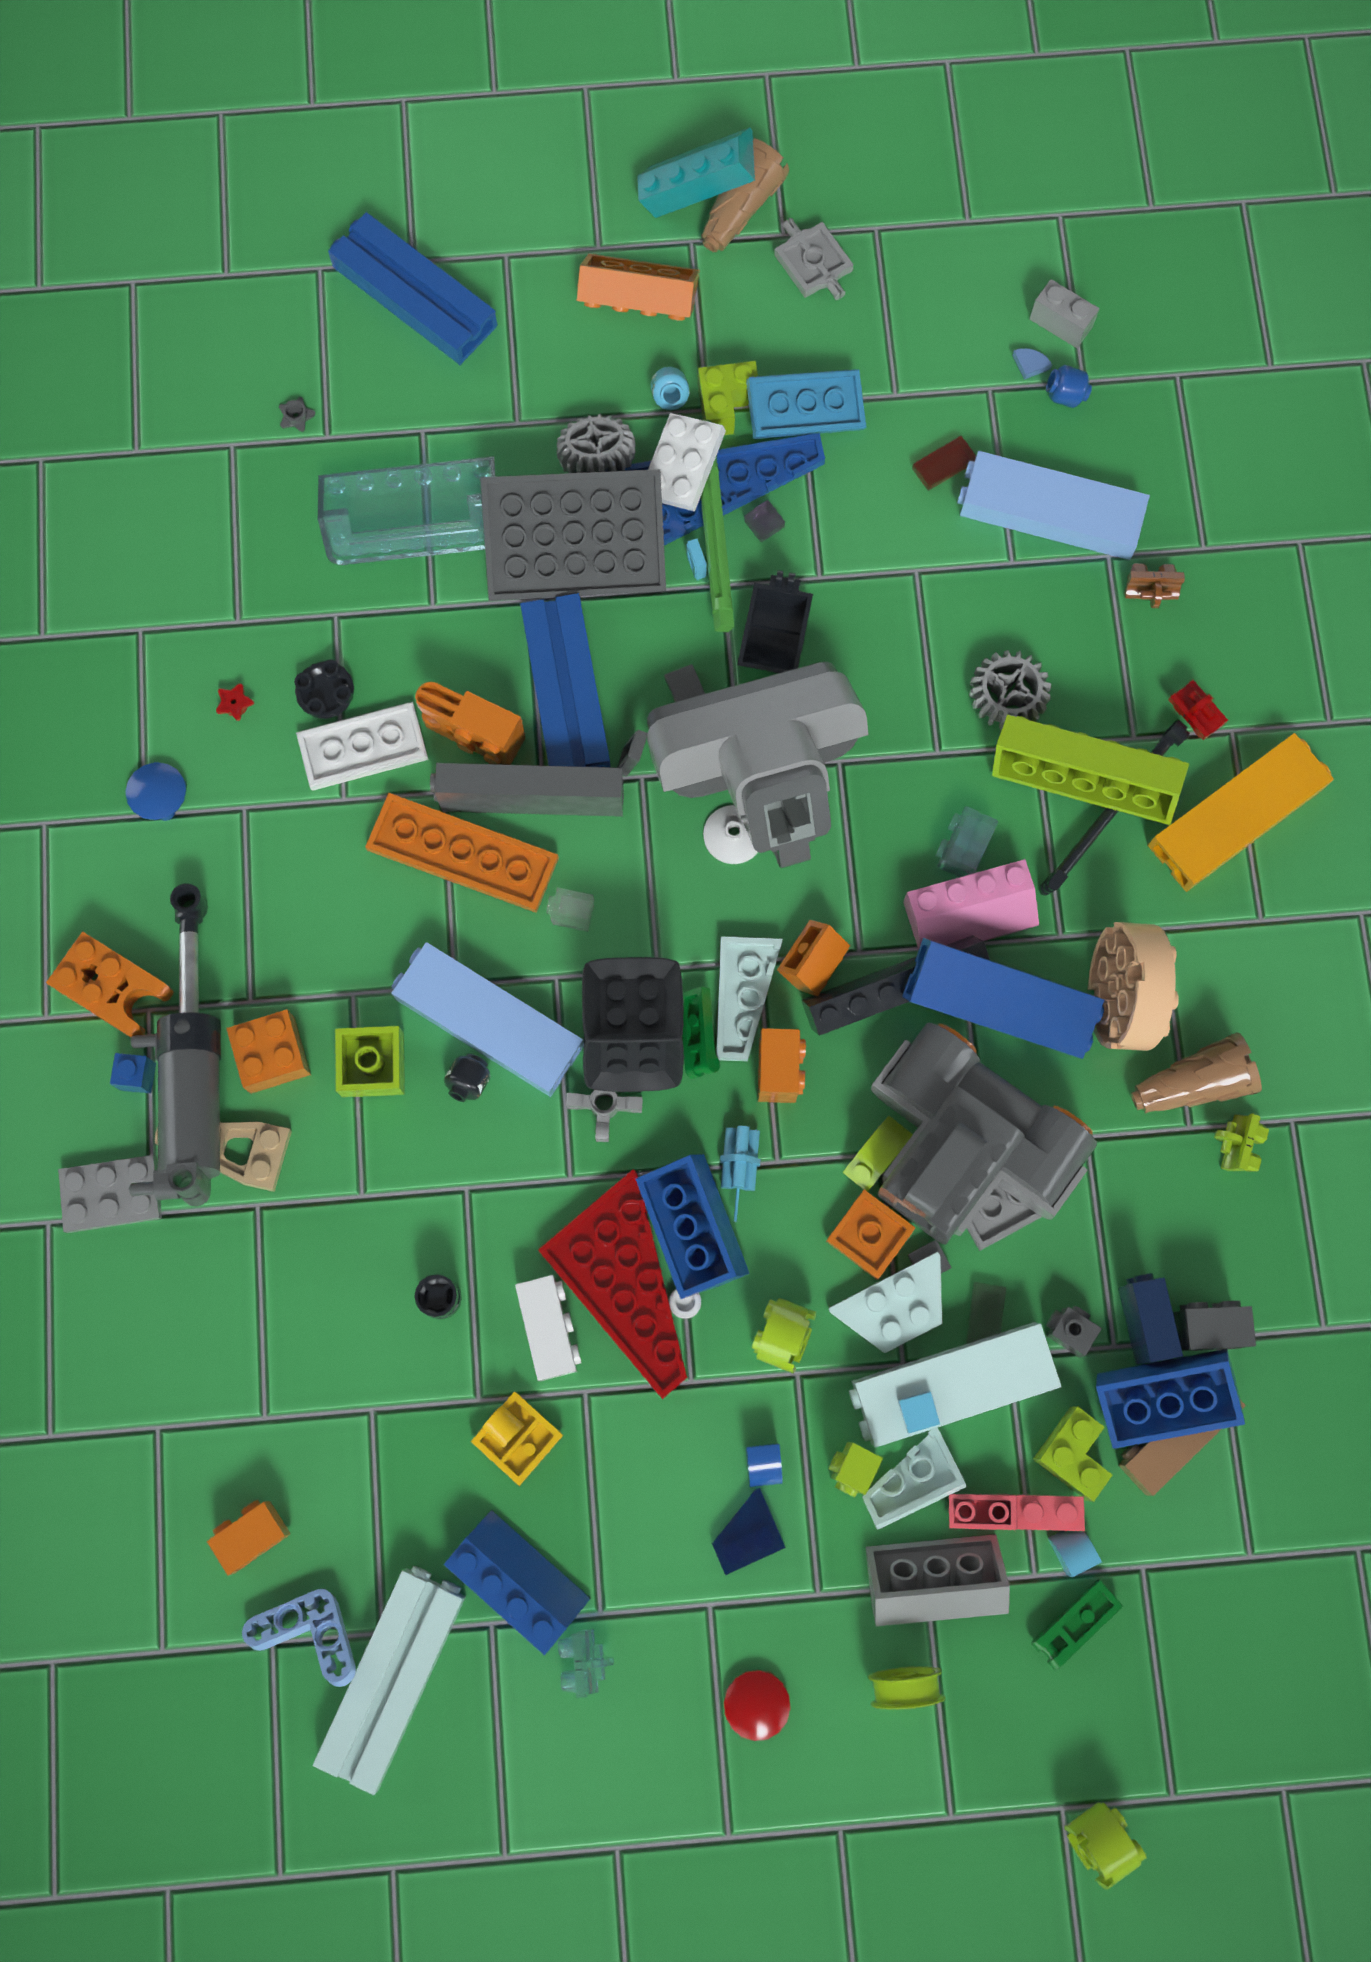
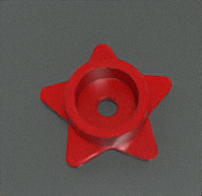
(237, 709)

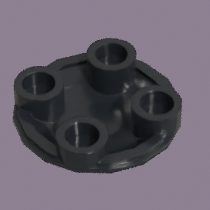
(324, 689)

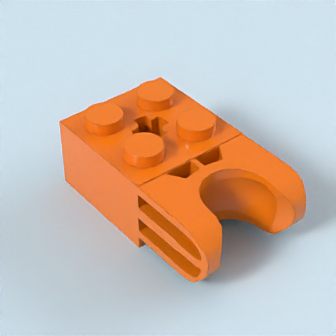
(471, 722)
(114, 990)

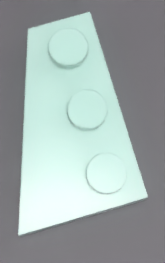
(916, 1482)

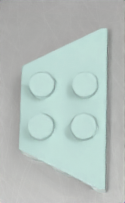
(896, 1306)

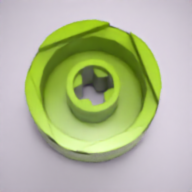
(784, 1334)
(1104, 1844)

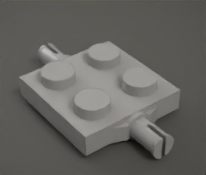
(813, 259)

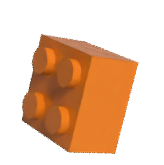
(268, 1051)
(779, 1065)

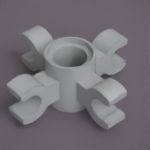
(626, 1104)

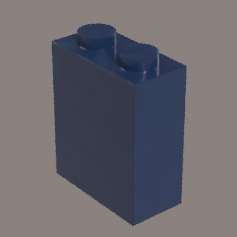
(1149, 1319)

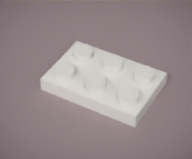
(686, 458)

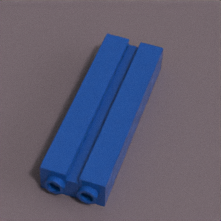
(413, 288)
(565, 683)
(1003, 998)

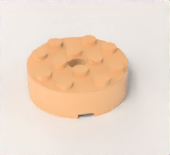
(1137, 981)

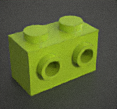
(854, 1469)

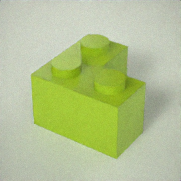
(722, 390)
(1066, 1454)

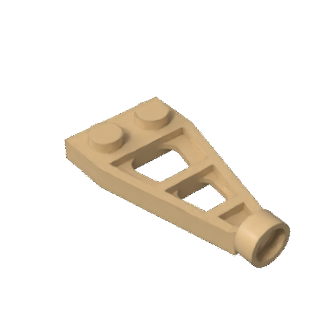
(265, 1156)

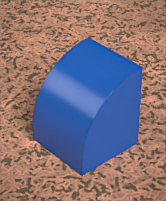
(764, 1465)

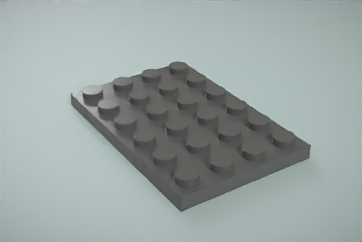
(573, 534)

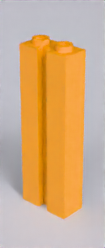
(1241, 811)

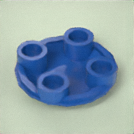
(156, 791)

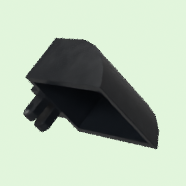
(776, 625)

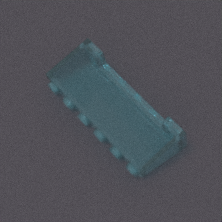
(403, 511)

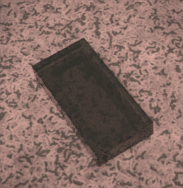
(985, 1311)

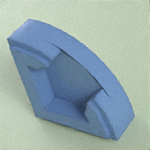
(1031, 362)

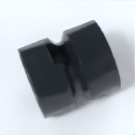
(438, 1296)

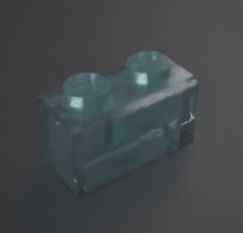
(967, 843)

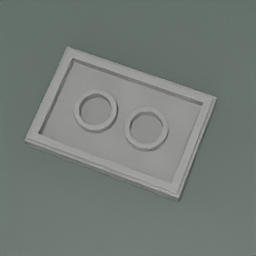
(999, 1218)

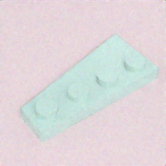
(743, 987)

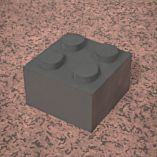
(1216, 1327)

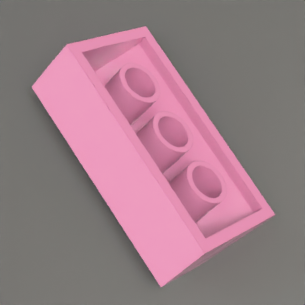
(977, 905)

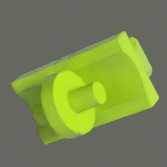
(1239, 1142)

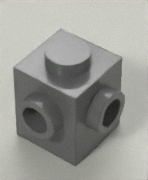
(1072, 1330)

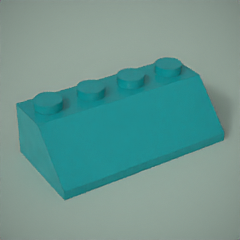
(698, 174)

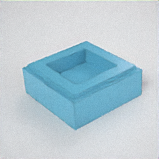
(696, 559)
(919, 1412)

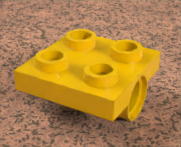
(517, 1438)

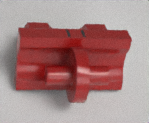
(1198, 710)

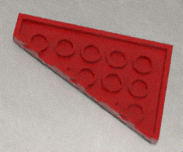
(616, 1274)

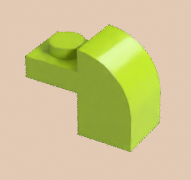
(877, 1153)

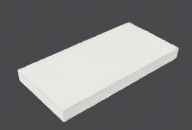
(362, 746)

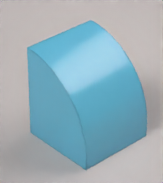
(1074, 1551)

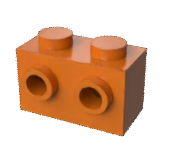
(813, 957)
(247, 1537)

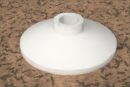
(723, 845)

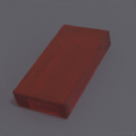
(944, 463)

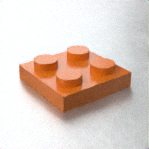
(870, 1234)

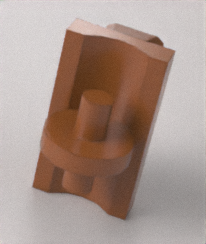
(1154, 585)

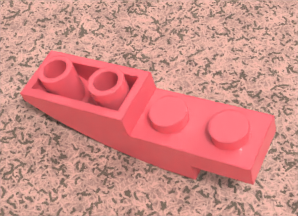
(1016, 1512)

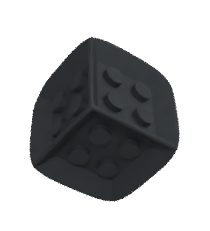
(632, 1024)

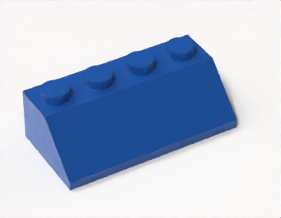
(692, 1226)
(1170, 1398)
(517, 1582)

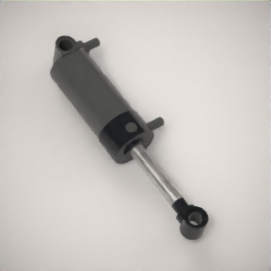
(188, 1076)

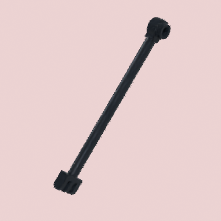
(1174, 734)

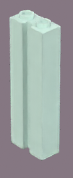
(960, 1380)
(390, 1679)

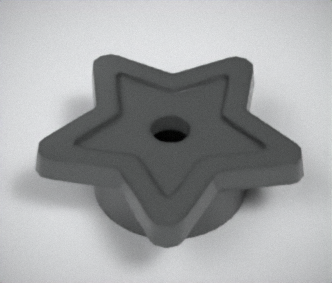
(292, 407)

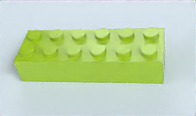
(1089, 769)

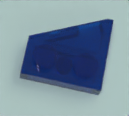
(748, 1535)

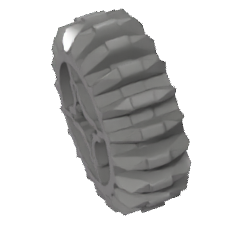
(596, 445)
(999, 684)

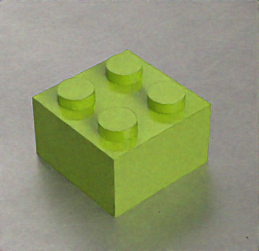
(369, 1061)

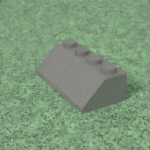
(937, 1580)

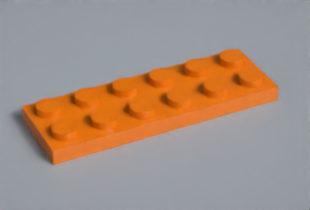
(462, 852)

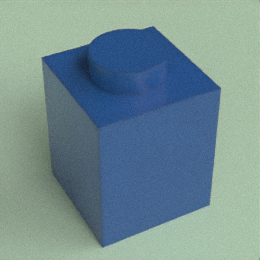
(132, 1073)

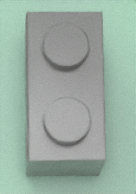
(1064, 313)

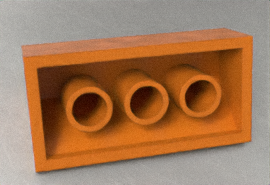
(637, 286)

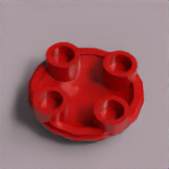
(757, 1705)

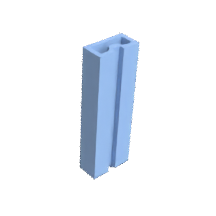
(1053, 505)
(487, 1018)

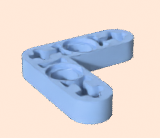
(318, 1624)

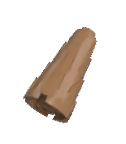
(737, 206)
(1212, 1074)

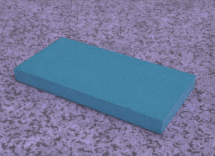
(806, 403)

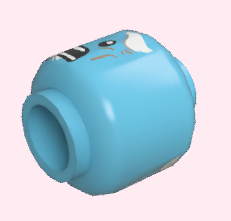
(670, 388)

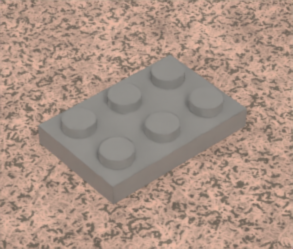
(100, 1195)

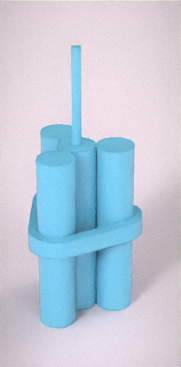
(740, 1160)

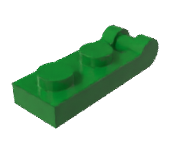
(698, 1034)
(1077, 1624)

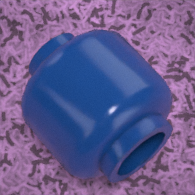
(1068, 386)

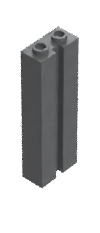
(528, 789)

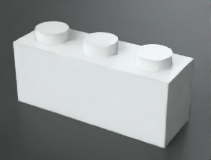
(548, 1327)

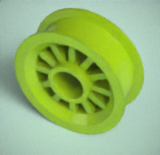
(906, 1687)

